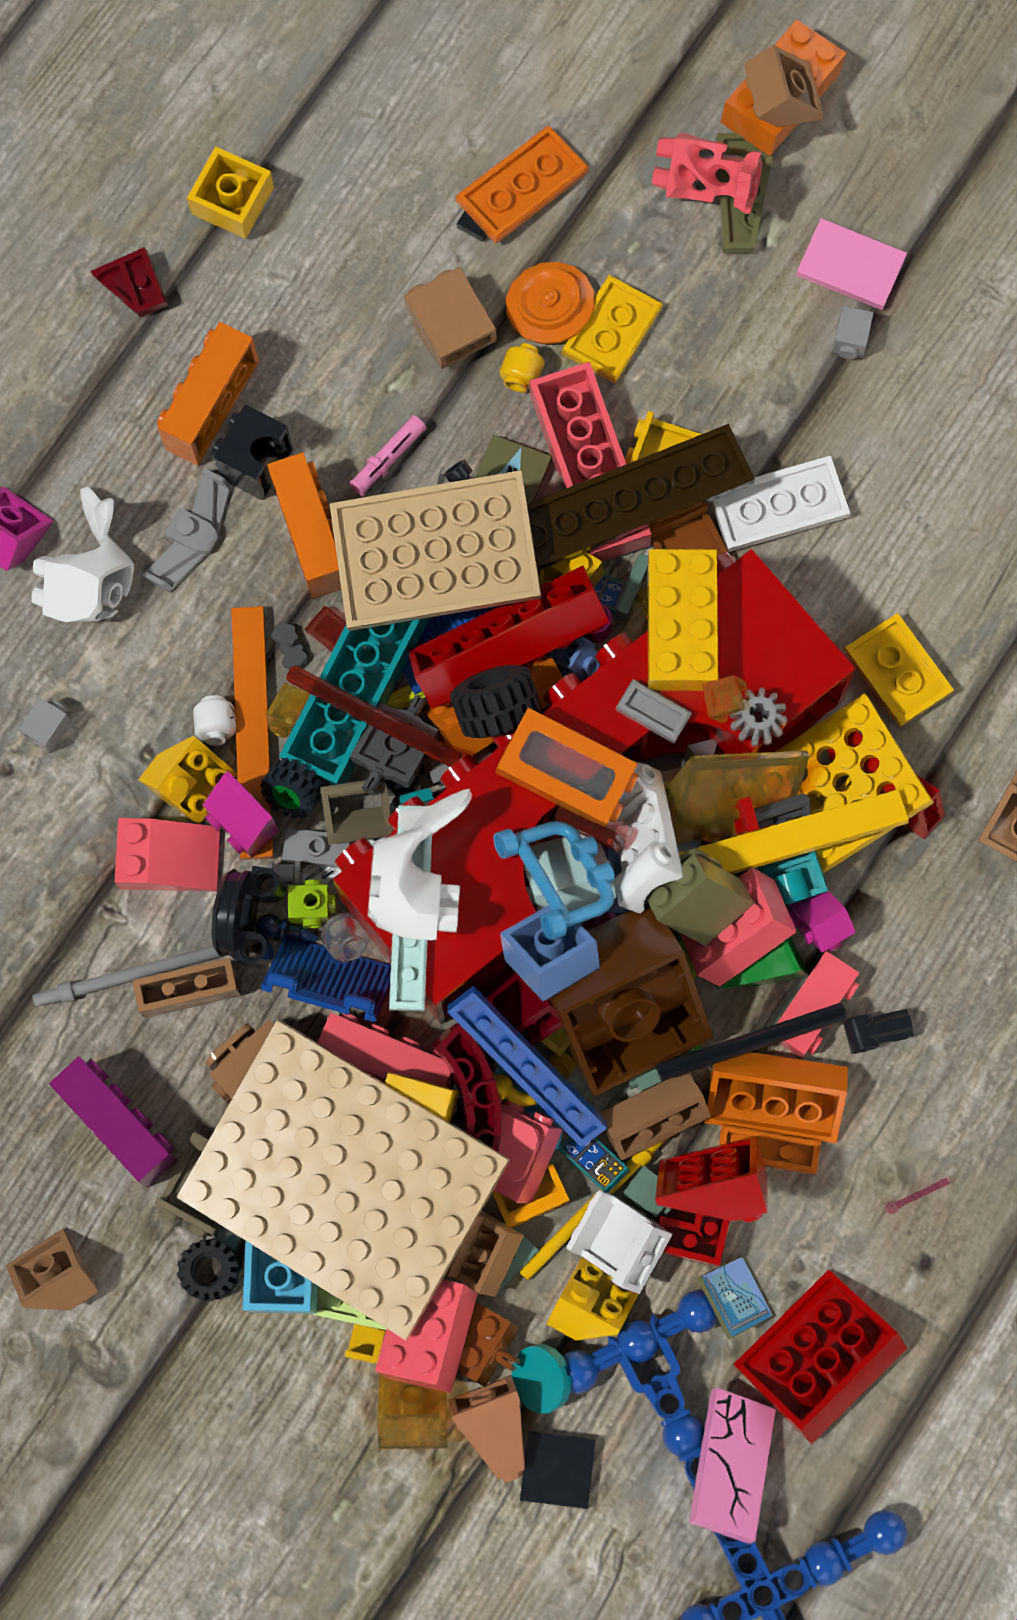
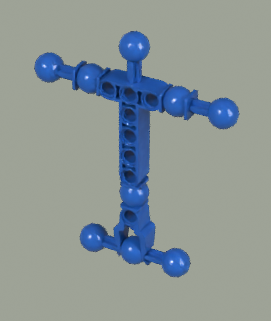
(683, 1437)

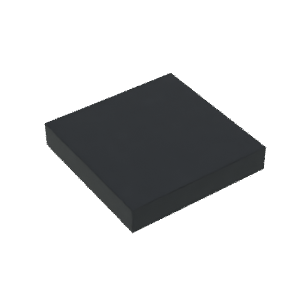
(557, 1470)

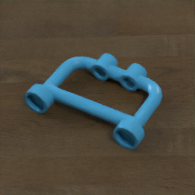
(583, 850)

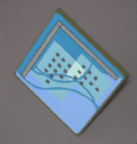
(735, 1297)

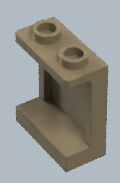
(173, 1207)

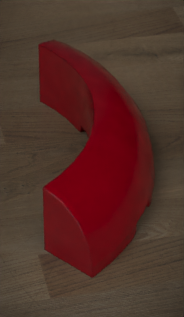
(475, 1084)

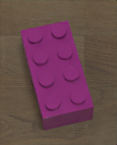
(113, 1122)

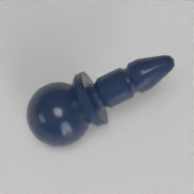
(271, 927)

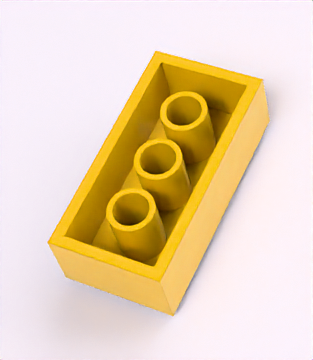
(682, 619)

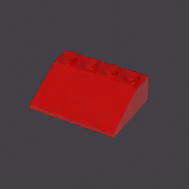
(716, 1181)
(820, 1356)

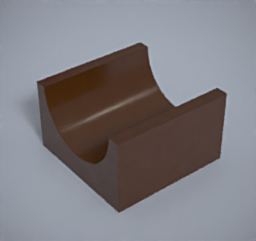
(634, 1006)

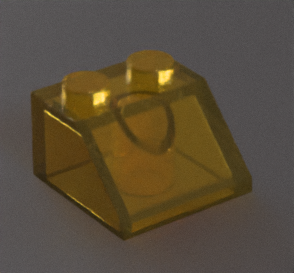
(411, 1416)

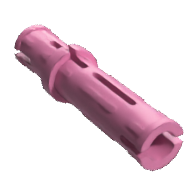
(404, 437)

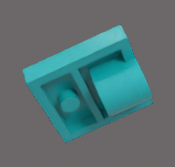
(797, 876)

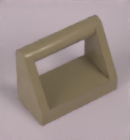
(355, 824)

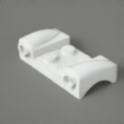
(650, 845)

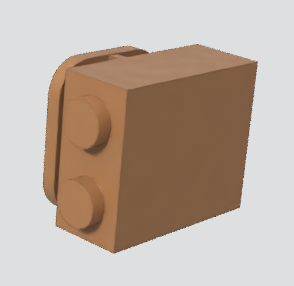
(449, 317)
(235, 1057)

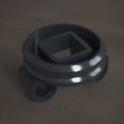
(237, 911)

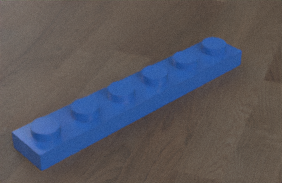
(527, 1066)

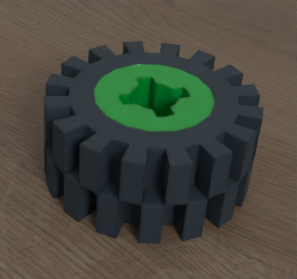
(291, 788)

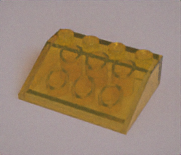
(709, 786)

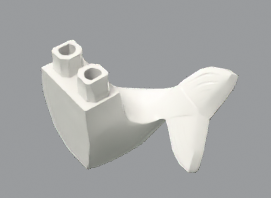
(87, 583)
(403, 895)

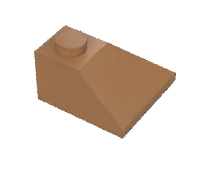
(52, 1275)

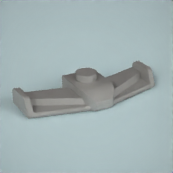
(192, 533)

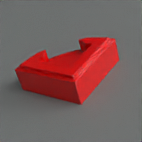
(747, 819)

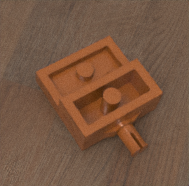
(487, 1345)

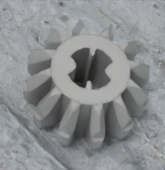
(746, 720)

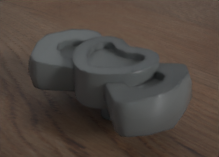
(289, 645)

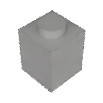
(852, 332)
(45, 724)

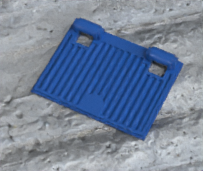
(328, 983)

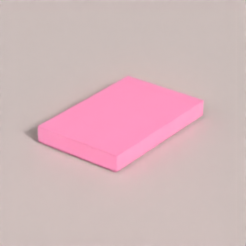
(851, 264)

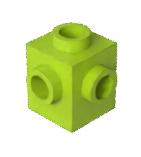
(302, 895)

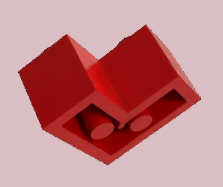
(696, 1242)

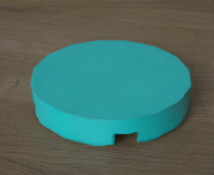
(541, 1379)

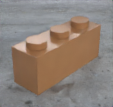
(186, 987)
(654, 1115)

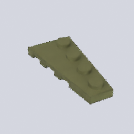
(738, 228)

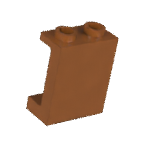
(688, 531)

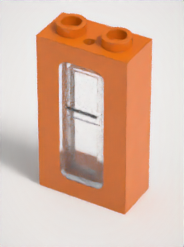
(567, 768)

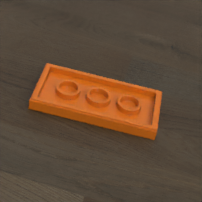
(522, 184)

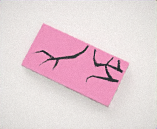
(732, 1466)

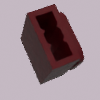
(521, 1006)

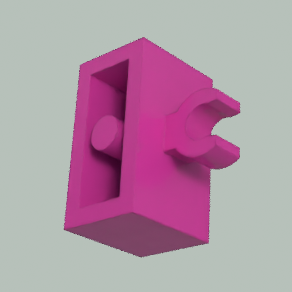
(821, 921)

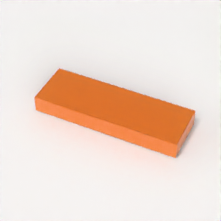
(779, 1150)

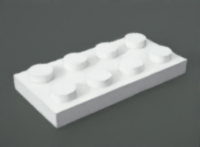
(781, 504)

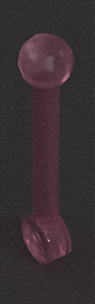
(892, 1207)

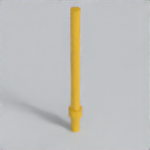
(564, 1234)

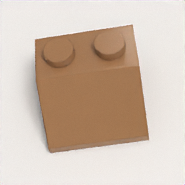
(782, 88)

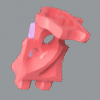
(689, 166)

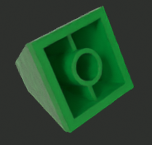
(776, 966)

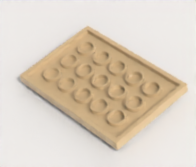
(435, 550)

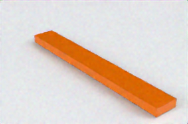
(251, 708)

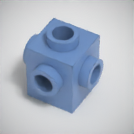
(576, 658)

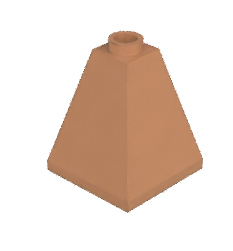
(493, 1426)

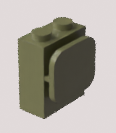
(701, 900)

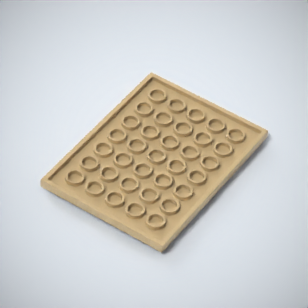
(343, 1179)

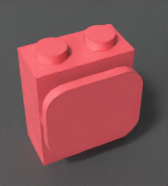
(529, 1144)

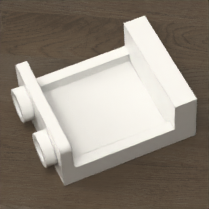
(619, 1240)

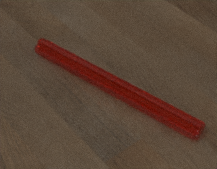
(373, 716)

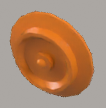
(550, 302)

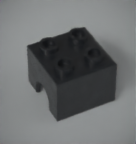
(247, 443)

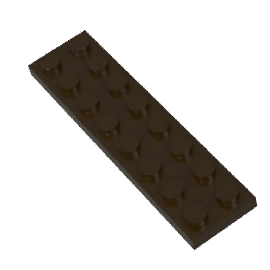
(637, 495)

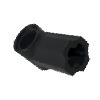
(870, 1031)

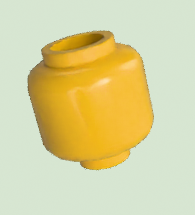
(520, 366)

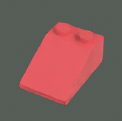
(166, 855)

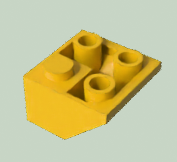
(185, 777)
(591, 1304)

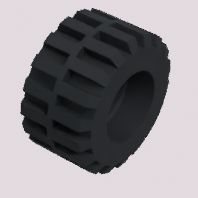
(494, 701)

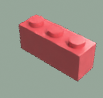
(824, 987)

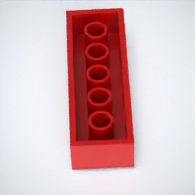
(509, 635)

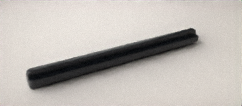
(751, 1041)

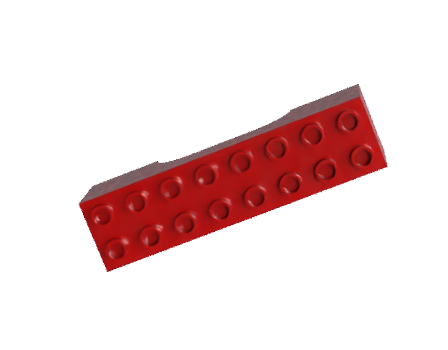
(760, 639)

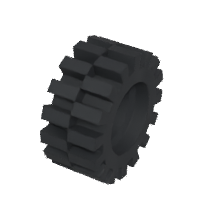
(189, 1262)

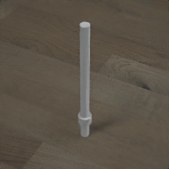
(67, 991)

